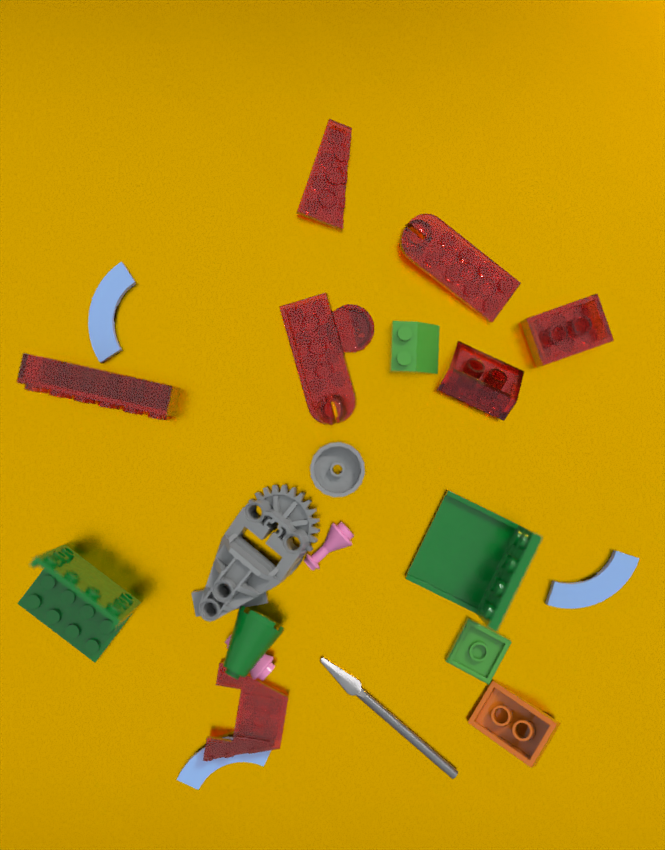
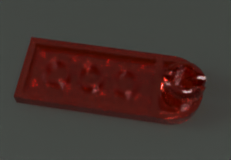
(457, 265)
(319, 358)

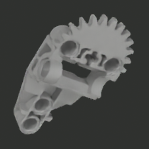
(244, 567)

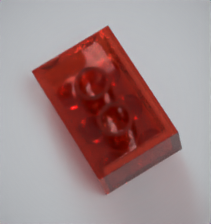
(566, 330)

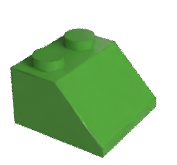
(414, 347)

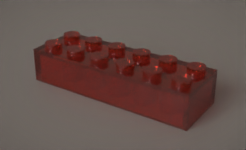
(95, 385)

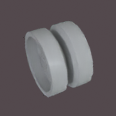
(351, 474)

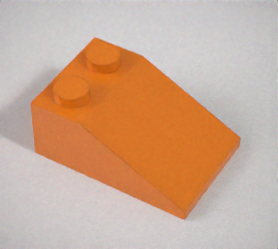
(514, 724)

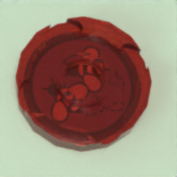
(354, 327)

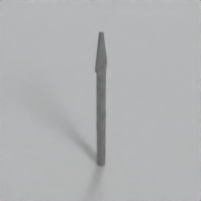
(353, 687)

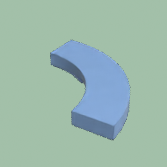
(102, 311)
(596, 589)
(197, 770)

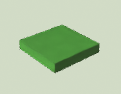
(478, 650)

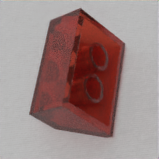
(481, 381)

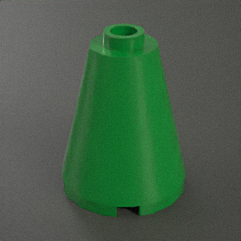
(249, 642)

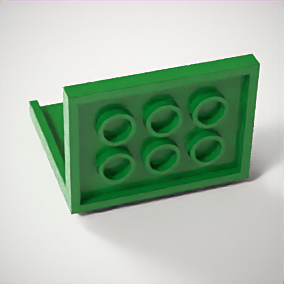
(473, 558)
(78, 601)

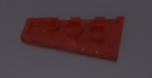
(326, 185)

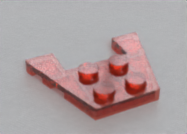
(258, 719)

